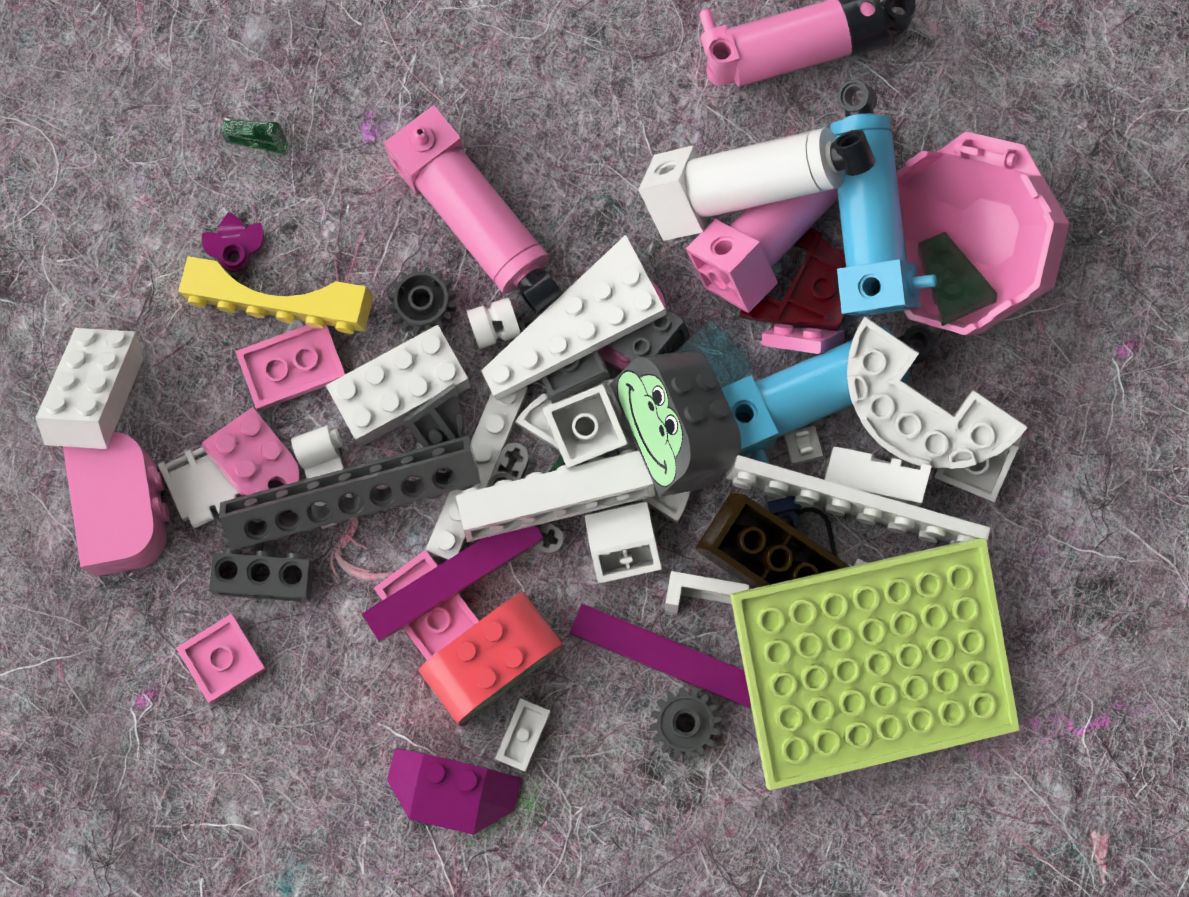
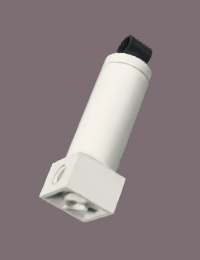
(689, 189)

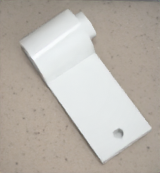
(319, 454)

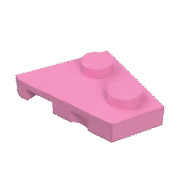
(802, 339)

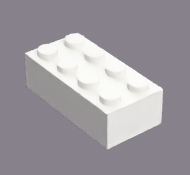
(395, 384)
(90, 388)

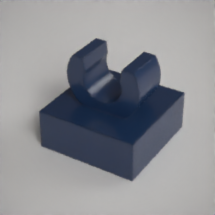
(785, 508)

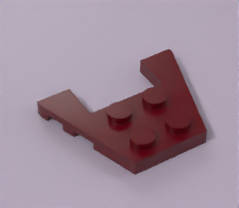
(814, 293)

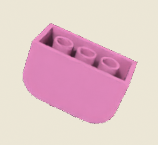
(116, 506)

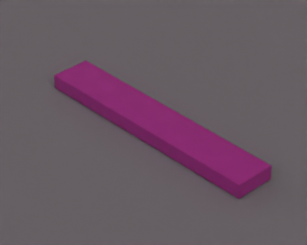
(448, 580)
(661, 654)

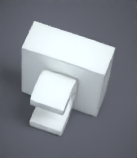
(803, 445)

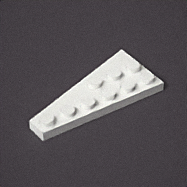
(590, 314)

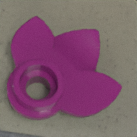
(232, 239)

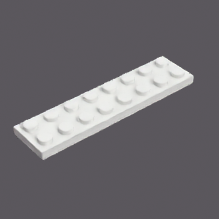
(843, 499)

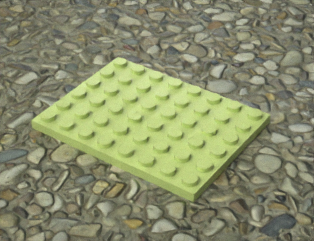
(875, 662)

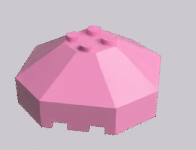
(995, 212)

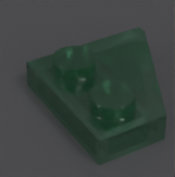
(255, 134)

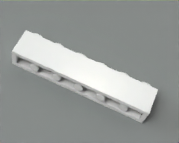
(554, 495)

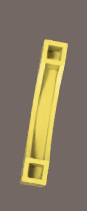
(335, 305)

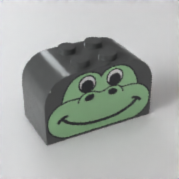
(678, 420)

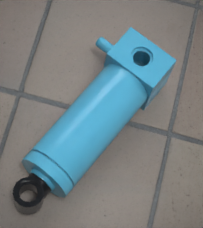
(873, 219)
(800, 395)

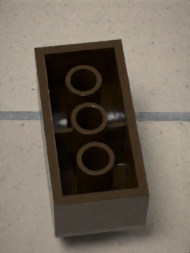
(761, 546)

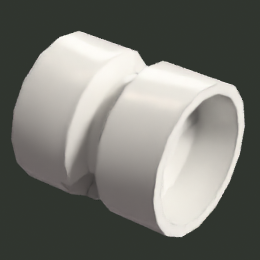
(482, 326)

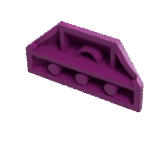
(451, 791)

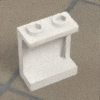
(699, 587)

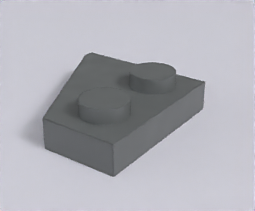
(437, 419)

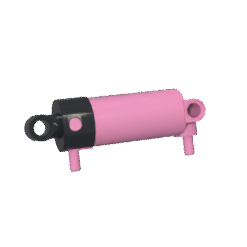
(798, 38)

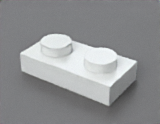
(522, 735)

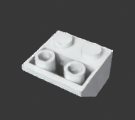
(622, 542)

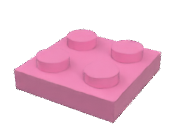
(221, 658)

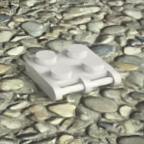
(197, 486)

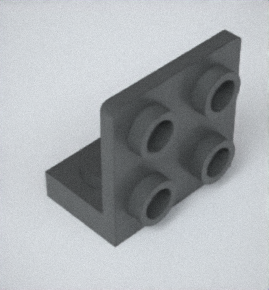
(655, 338)

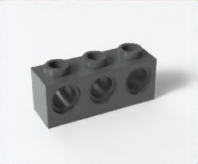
(273, 588)

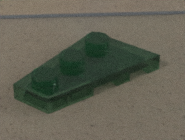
(959, 284)

